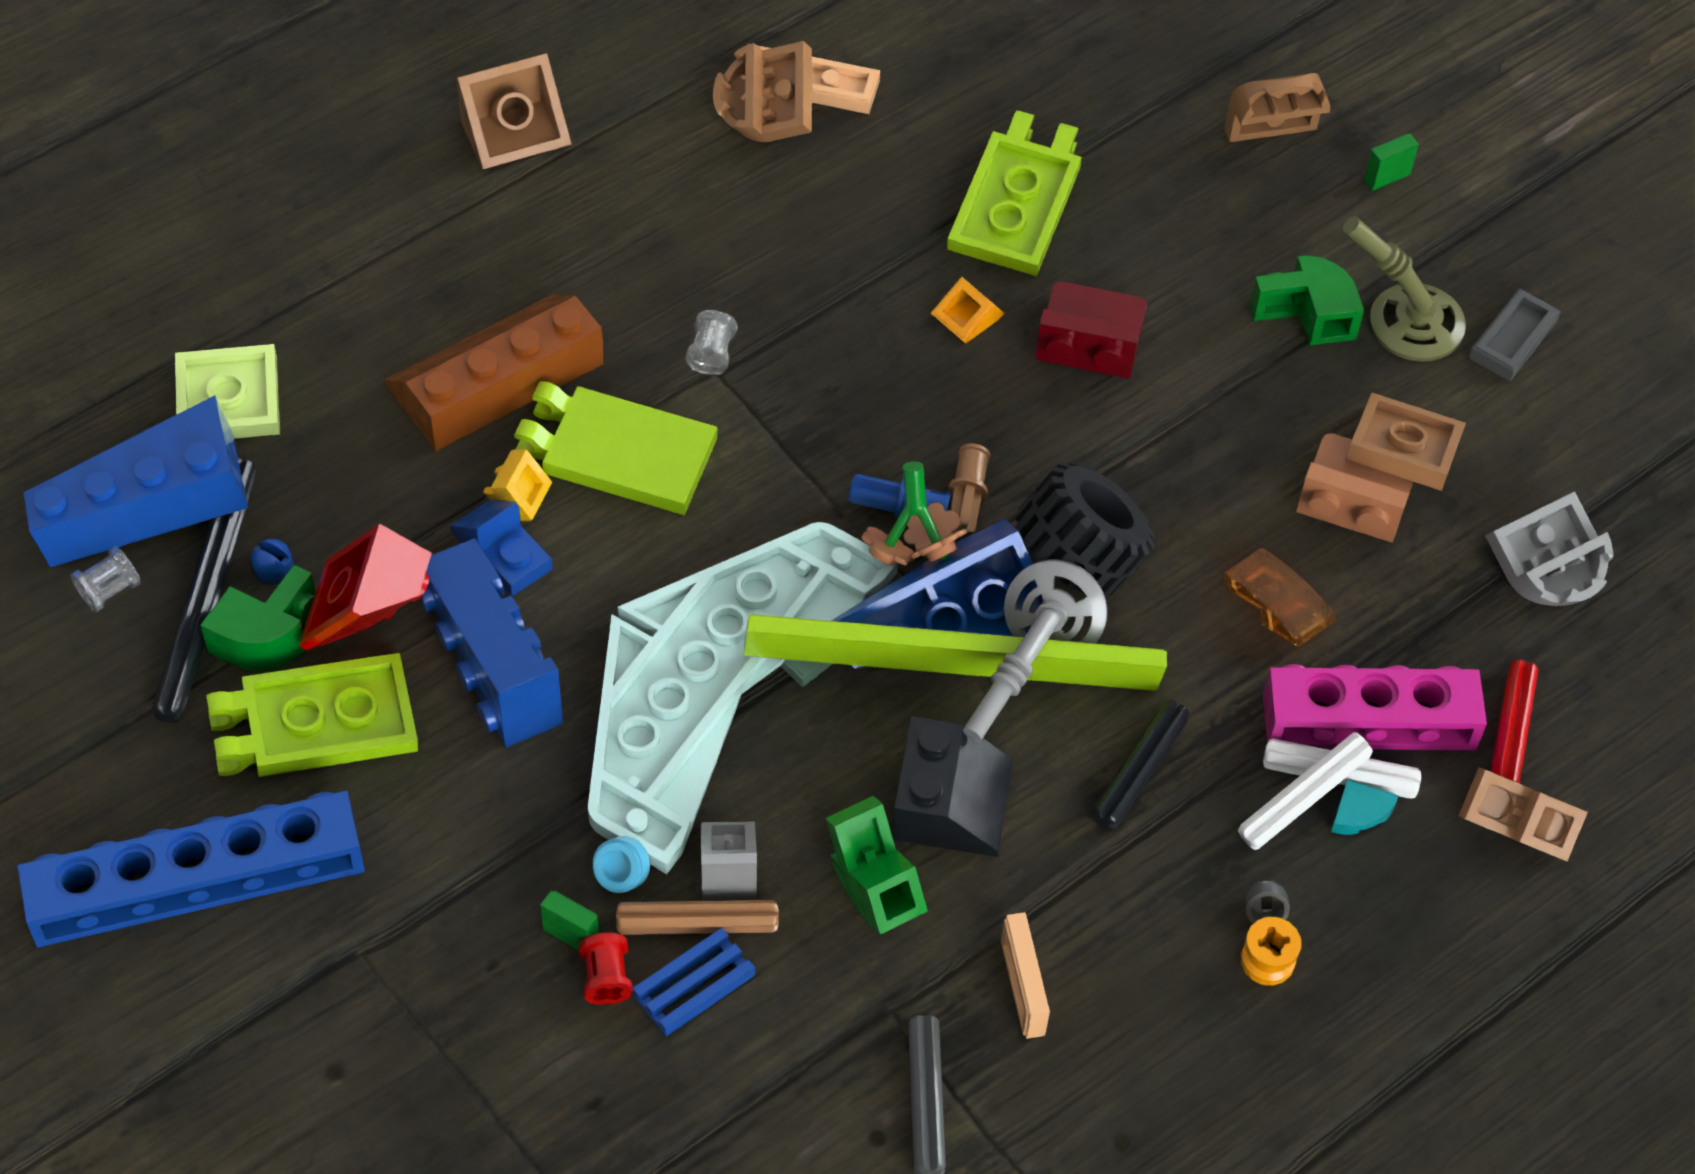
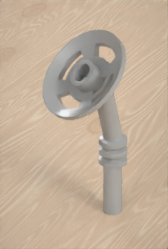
(1045, 624)

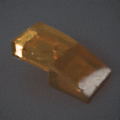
(1285, 598)

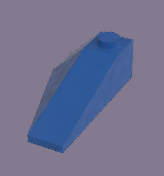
(956, 593)

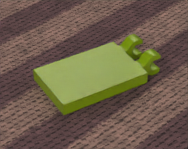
(1016, 197)
(618, 446)
(315, 717)

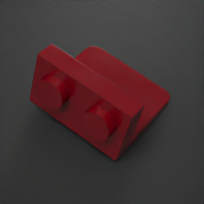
(1091, 329)

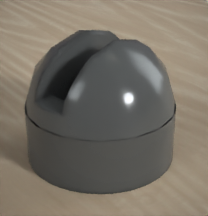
(1279, 900)

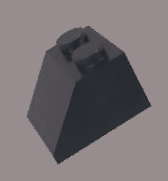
(951, 789)

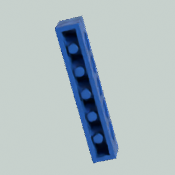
(171, 890)

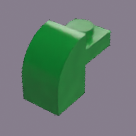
(1317, 293)
(261, 633)
(871, 869)

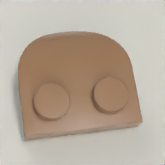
(767, 92)
(1276, 107)

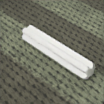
(1379, 774)
(1305, 791)

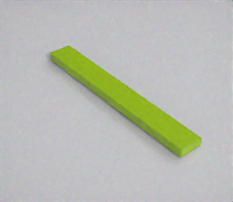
(949, 652)

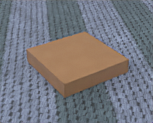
(1406, 441)

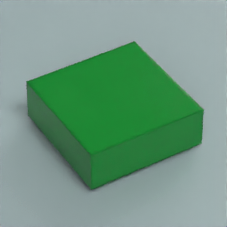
(1391, 161)
(567, 919)

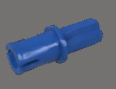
(887, 494)

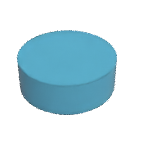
(621, 864)

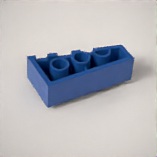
(140, 488)
(493, 648)

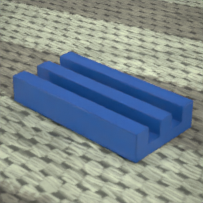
(683, 964)

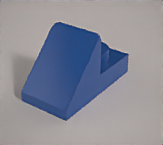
(506, 544)

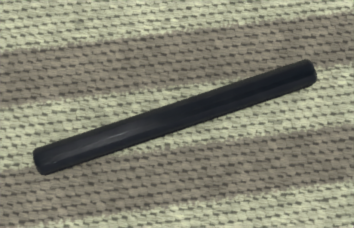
(200, 600)

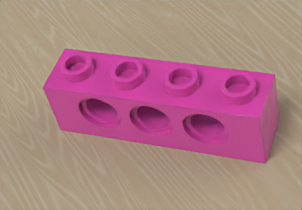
(1399, 722)

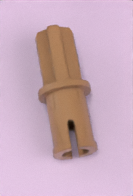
(968, 486)

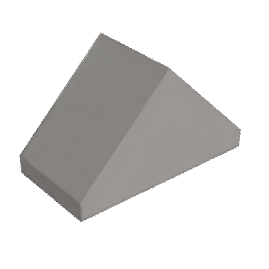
(728, 861)

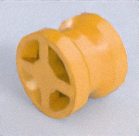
(1264, 963)

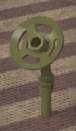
(1418, 305)

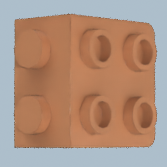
(1352, 492)

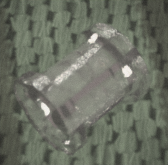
(711, 343)
(105, 579)

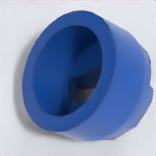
(268, 567)

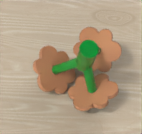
(930, 527)

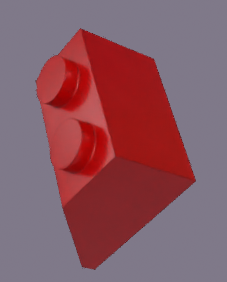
(365, 585)

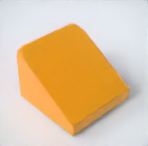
(966, 311)

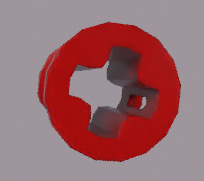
(605, 968)

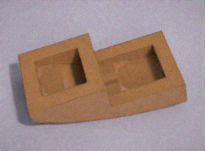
(1523, 814)

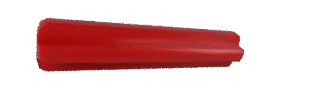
(1515, 720)

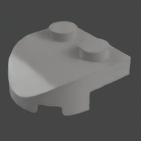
(1553, 554)

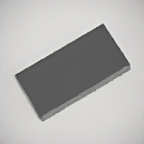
(1514, 334)

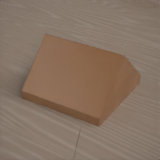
(512, 111)

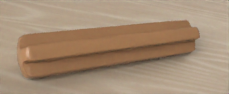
(697, 917)

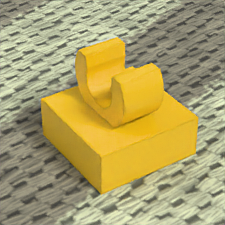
(520, 481)

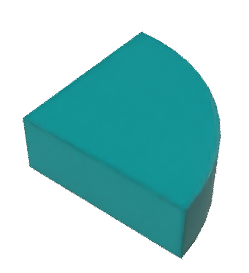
(1362, 808)

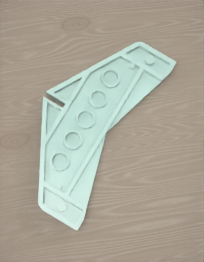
(682, 670)

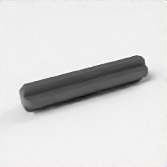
(926, 1095)

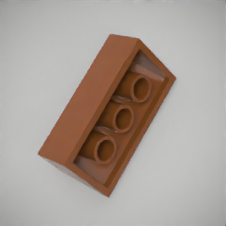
(498, 369)

